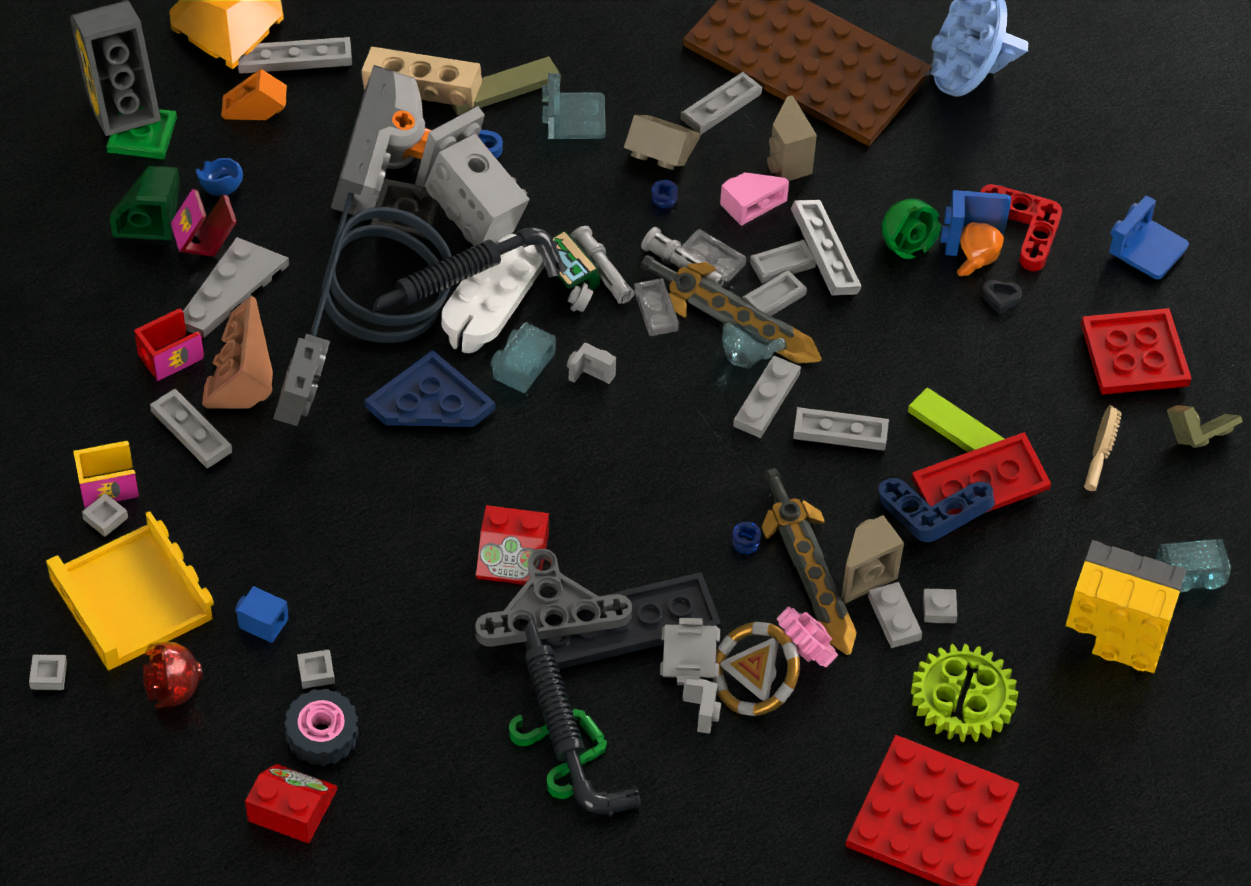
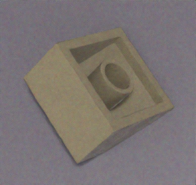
(660, 140)
(791, 143)
(872, 558)

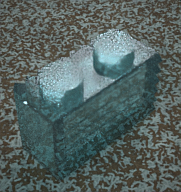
(523, 357)
(1204, 560)

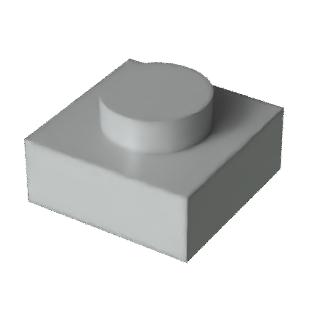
(105, 514)
(940, 605)
(316, 669)
(48, 672)

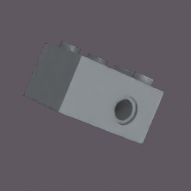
(476, 191)

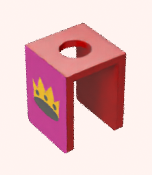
(174, 356)

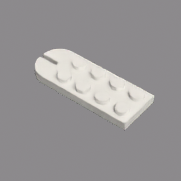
(489, 298)

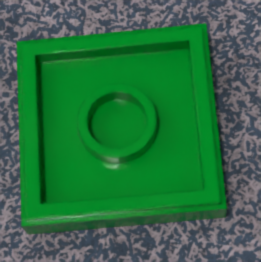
(145, 140)

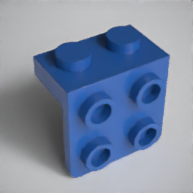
(972, 207)
(1145, 242)

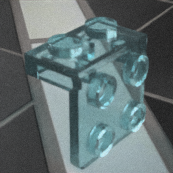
(572, 113)

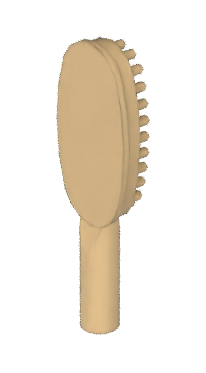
(1102, 445)

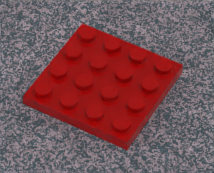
(932, 814)

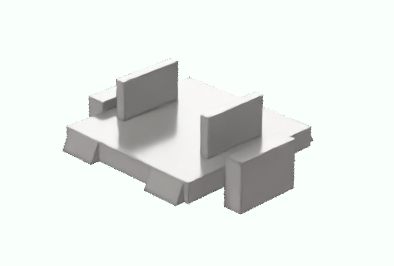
(690, 650)

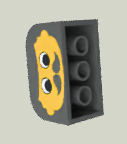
(115, 67)

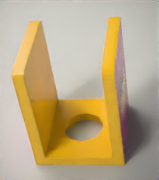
(106, 460)

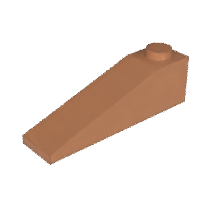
(243, 363)

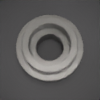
(580, 297)

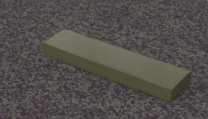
(511, 83)

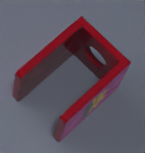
(211, 234)

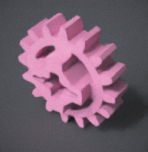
(808, 635)

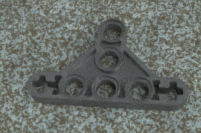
(567, 603)

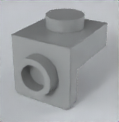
(593, 362)
(703, 693)

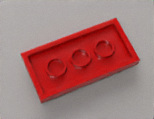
(1005, 465)

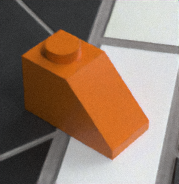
(255, 98)

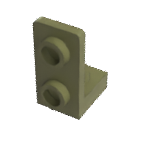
(1188, 429)

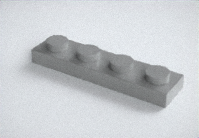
(297, 55)
(826, 247)

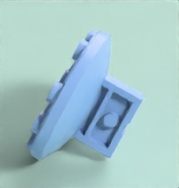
(973, 45)

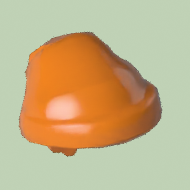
(981, 246)

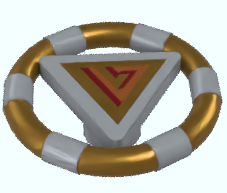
(756, 668)

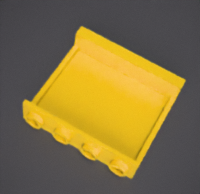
(132, 593)

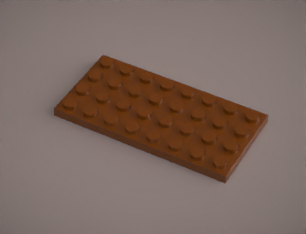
(816, 57)

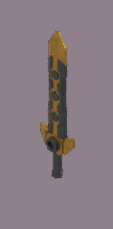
(726, 307)
(794, 526)

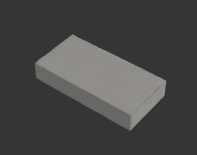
(792, 257)
(776, 293)

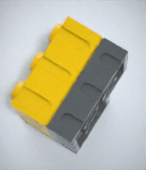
(1125, 604)

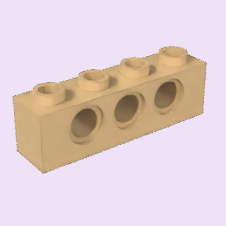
(436, 77)

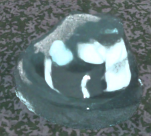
(743, 349)

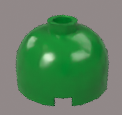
(910, 227)

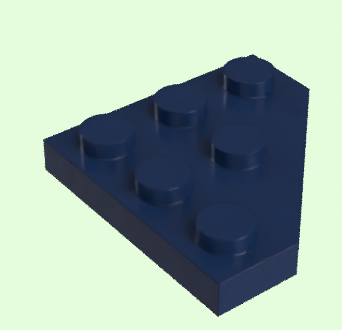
(430, 396)

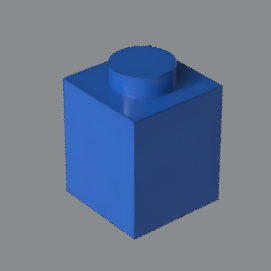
(262, 614)

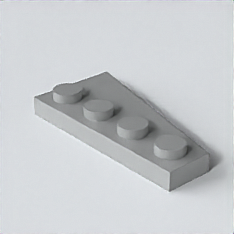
(230, 284)

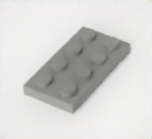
(446, 136)

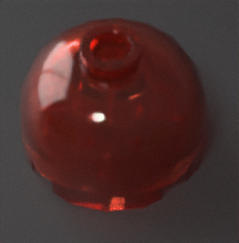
(170, 674)

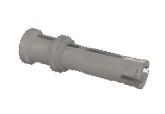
(672, 253)
(607, 271)

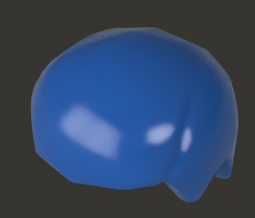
(220, 176)

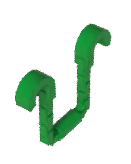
(556, 773)

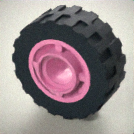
(316, 709)

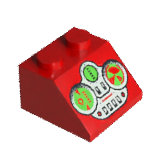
(507, 542)
(289, 802)

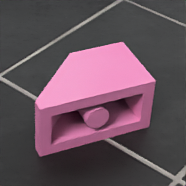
(752, 195)

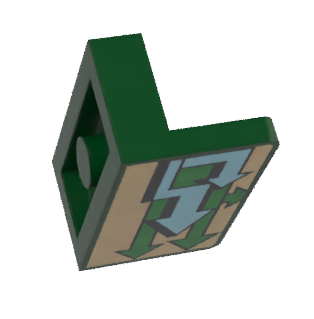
(578, 265)

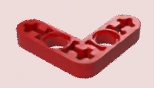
(1033, 215)

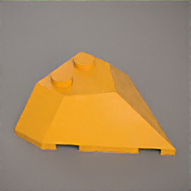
(225, 26)

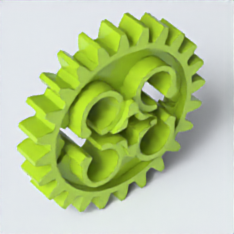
(994, 701)

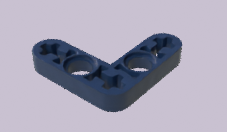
(933, 522)

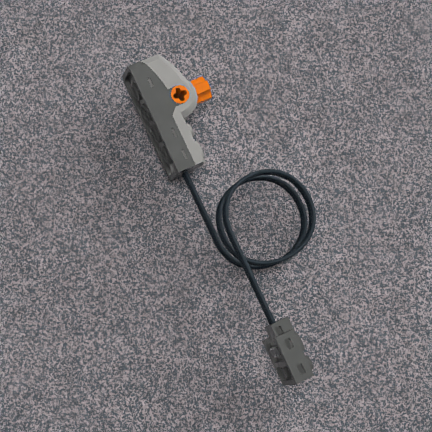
(385, 136)

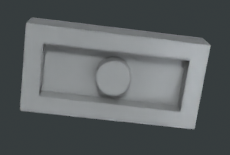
(895, 615)

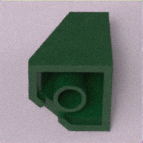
(148, 206)

